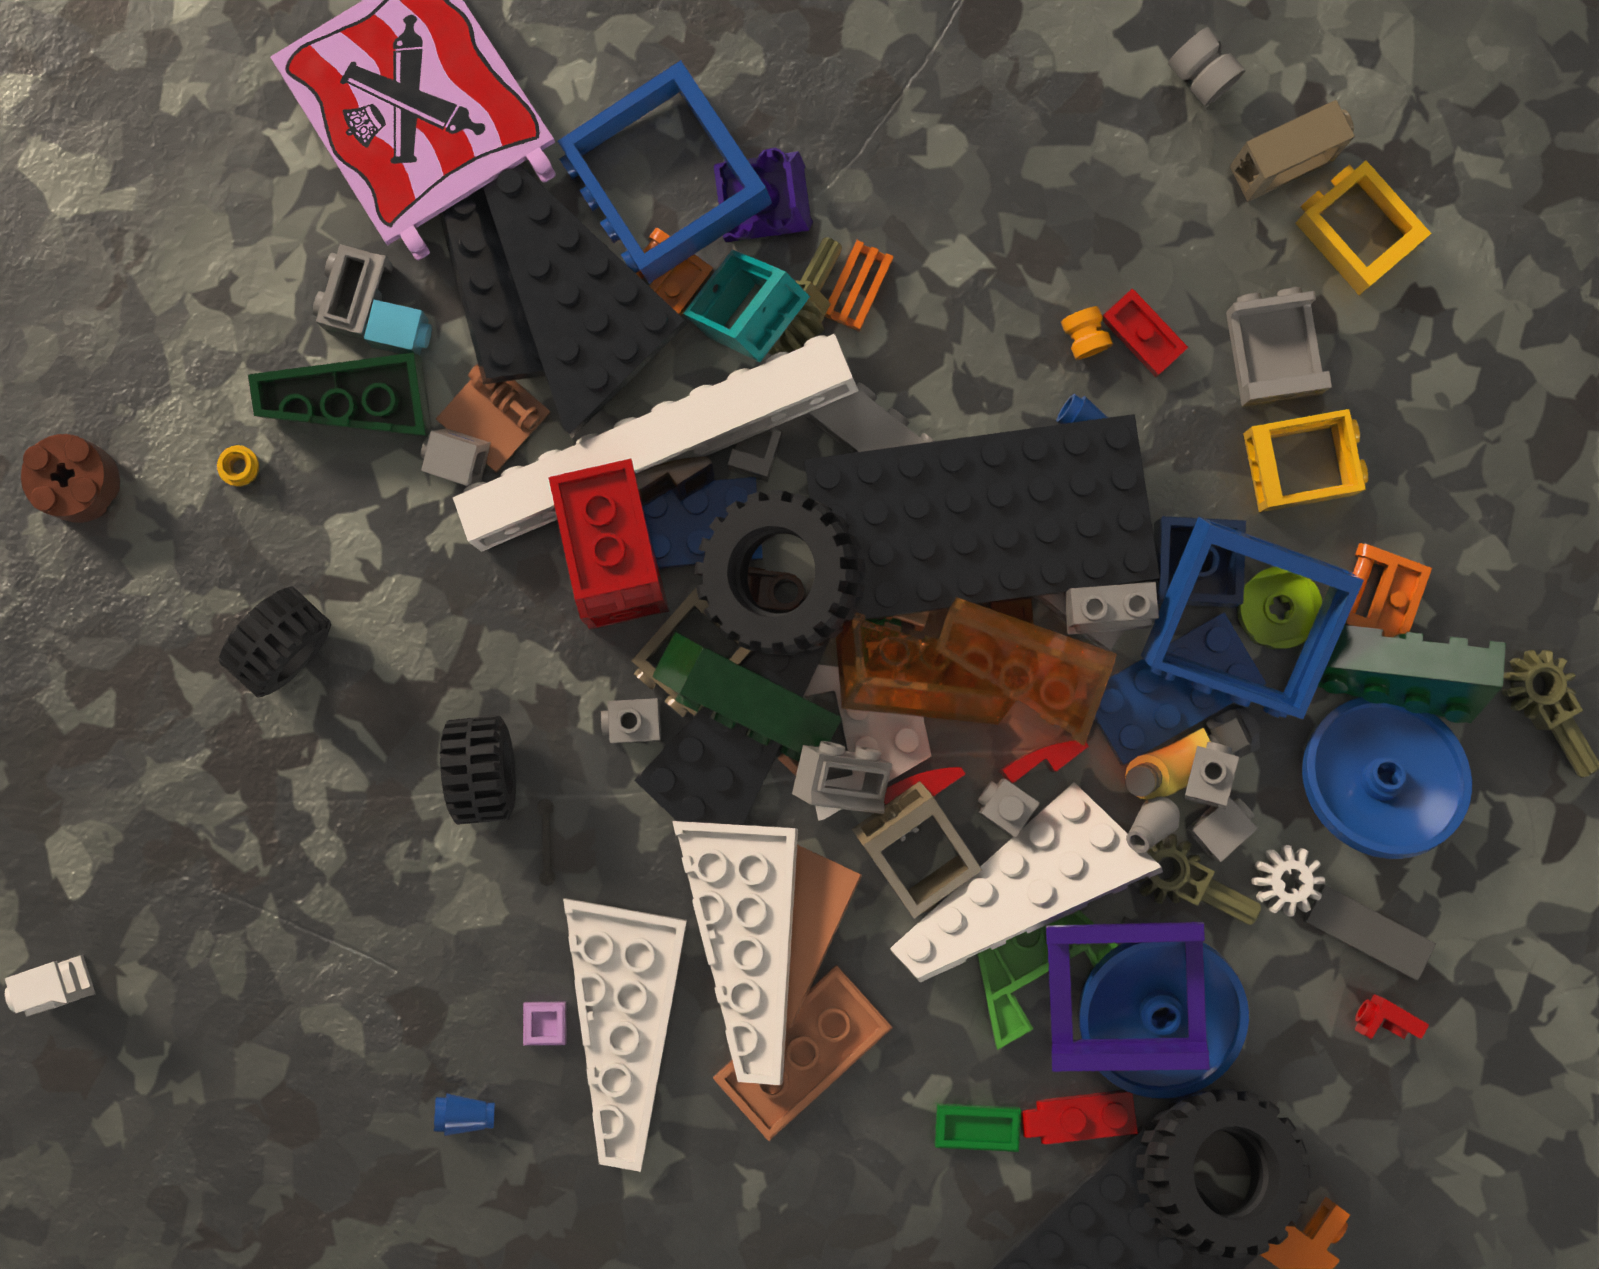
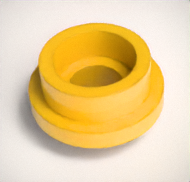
(227, 460)

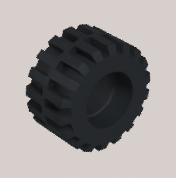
(274, 641)
(478, 770)

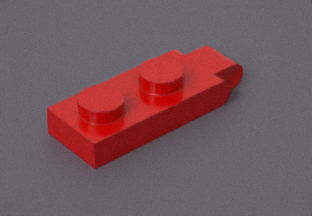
(1081, 1117)

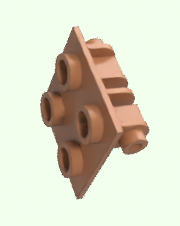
(494, 413)

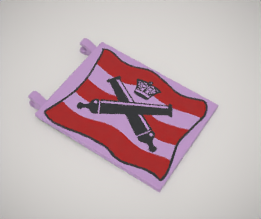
(413, 109)

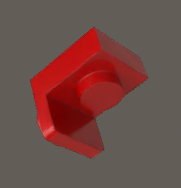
(1396, 1019)

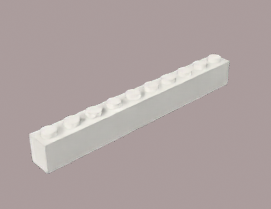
(673, 430)

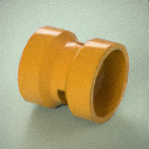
(1085, 330)

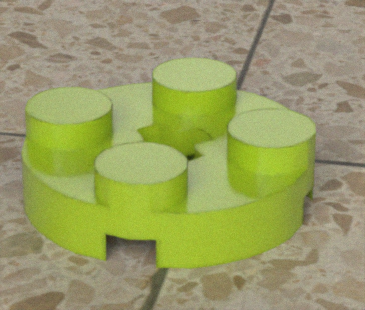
(1265, 627)

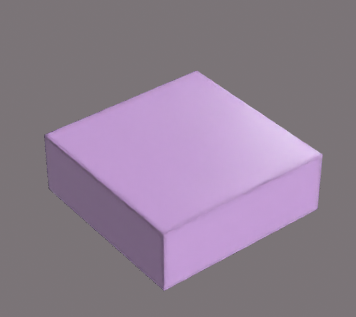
(544, 1023)

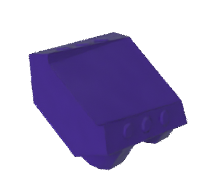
(786, 185)

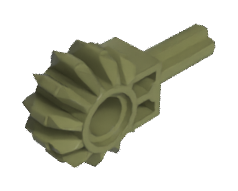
(809, 319)
(1553, 708)
(1195, 883)

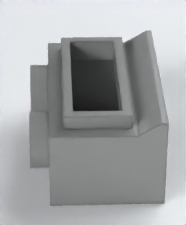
(366, 291)
(1111, 608)
(814, 769)

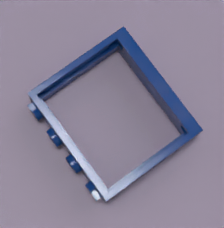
(703, 230)
(1318, 646)

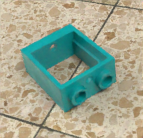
(762, 319)

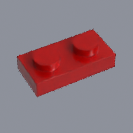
(1144, 332)

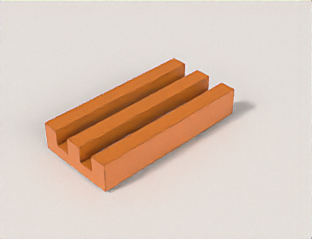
(872, 254)

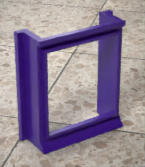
(1126, 1054)

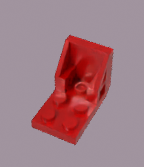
(607, 545)

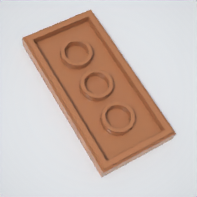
(820, 903)
(825, 1040)

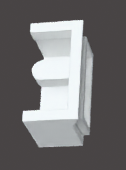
(48, 986)

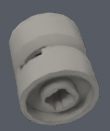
(1206, 66)

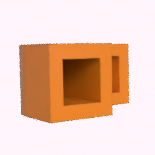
(1309, 1247)

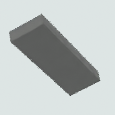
(1370, 932)

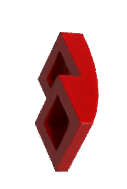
(1053, 756)
(933, 780)

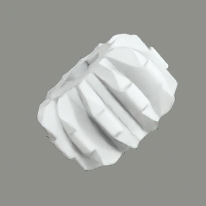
(1275, 887)

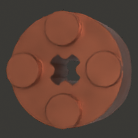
(50, 466)

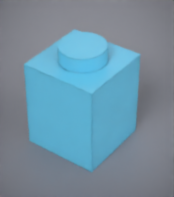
(397, 328)

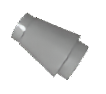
(1154, 822)

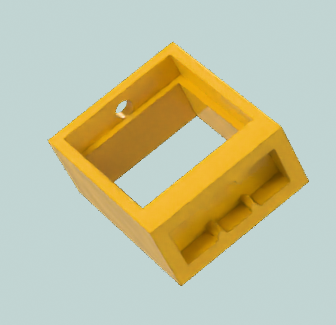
(1333, 246)
(1264, 468)

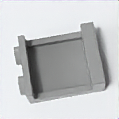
(1276, 347)

